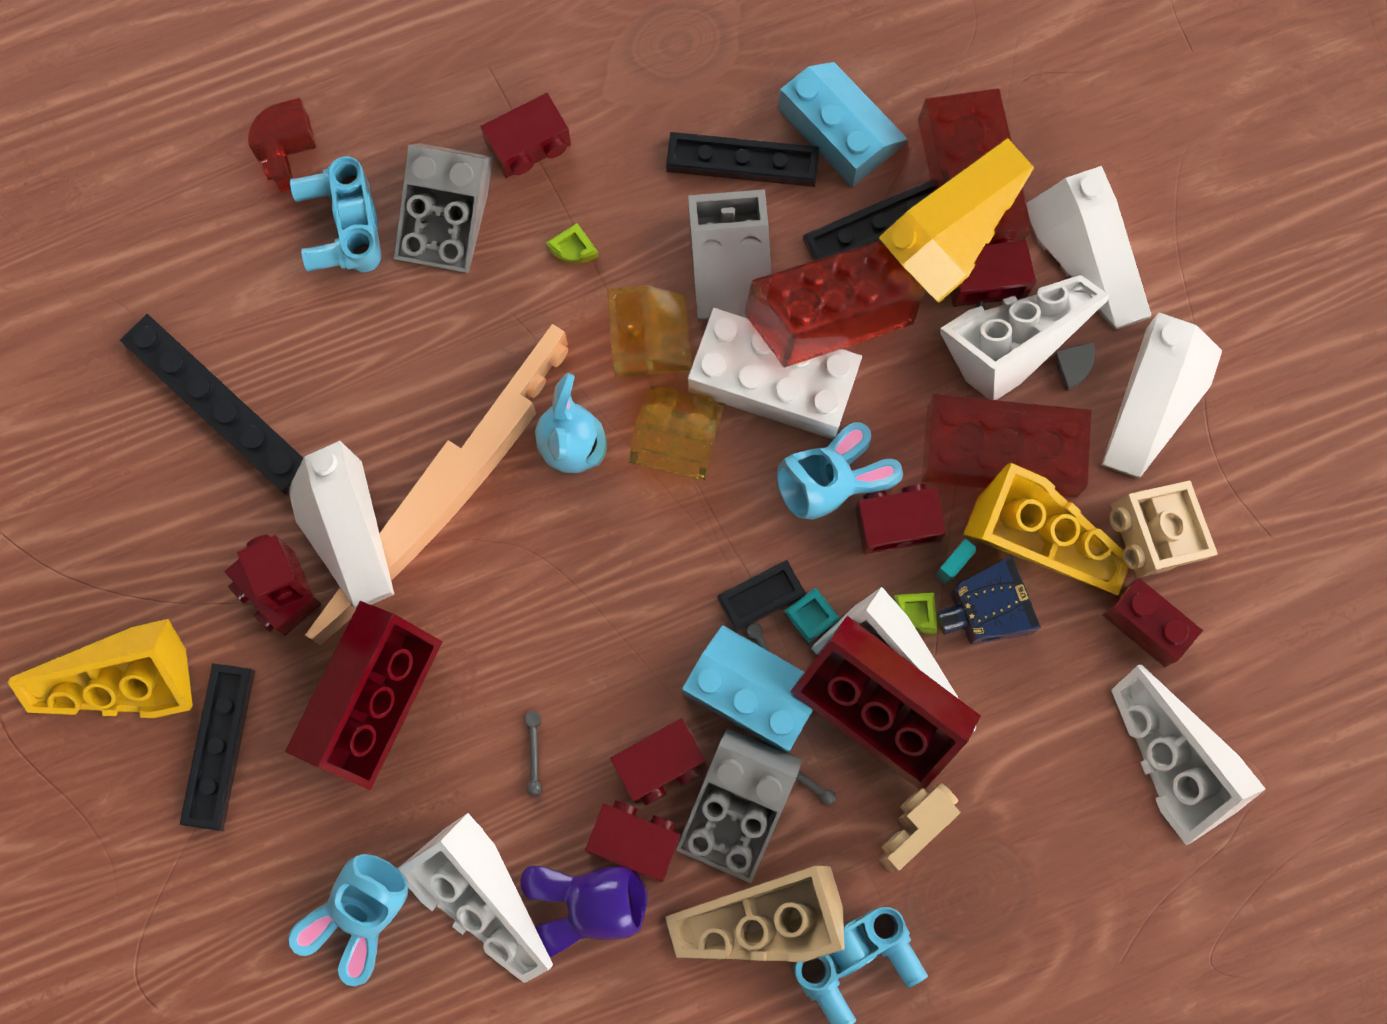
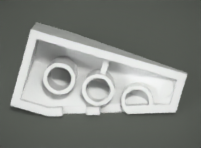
(1164, 387)
(893, 627)
(471, 884)

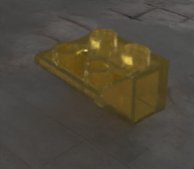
(648, 331)
(676, 432)

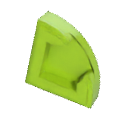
(572, 246)
(920, 610)

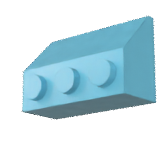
(840, 121)
(749, 689)

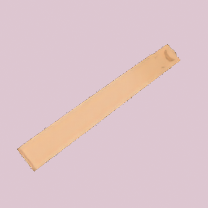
(455, 475)

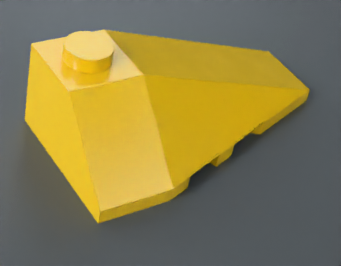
(952, 225)
(1036, 523)
(126, 672)

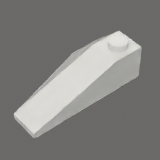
(1088, 238)
(1010, 341)
(340, 522)
(1190, 766)

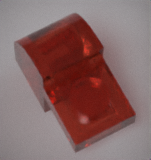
(278, 133)

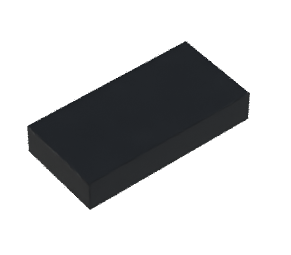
(761, 596)

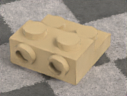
(1162, 529)
(924, 819)

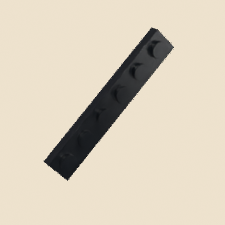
(214, 402)

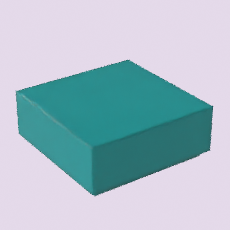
(956, 562)
(811, 616)

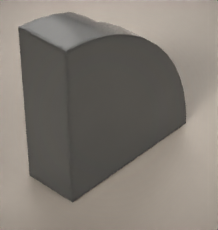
(1075, 364)

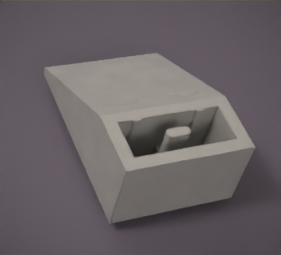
(442, 206)
(728, 248)
(739, 805)

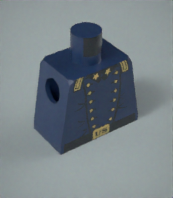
(991, 606)

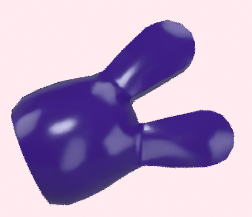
(595, 904)

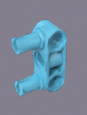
(353, 216)
(860, 948)

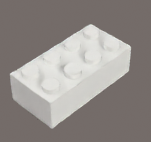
(745, 374)

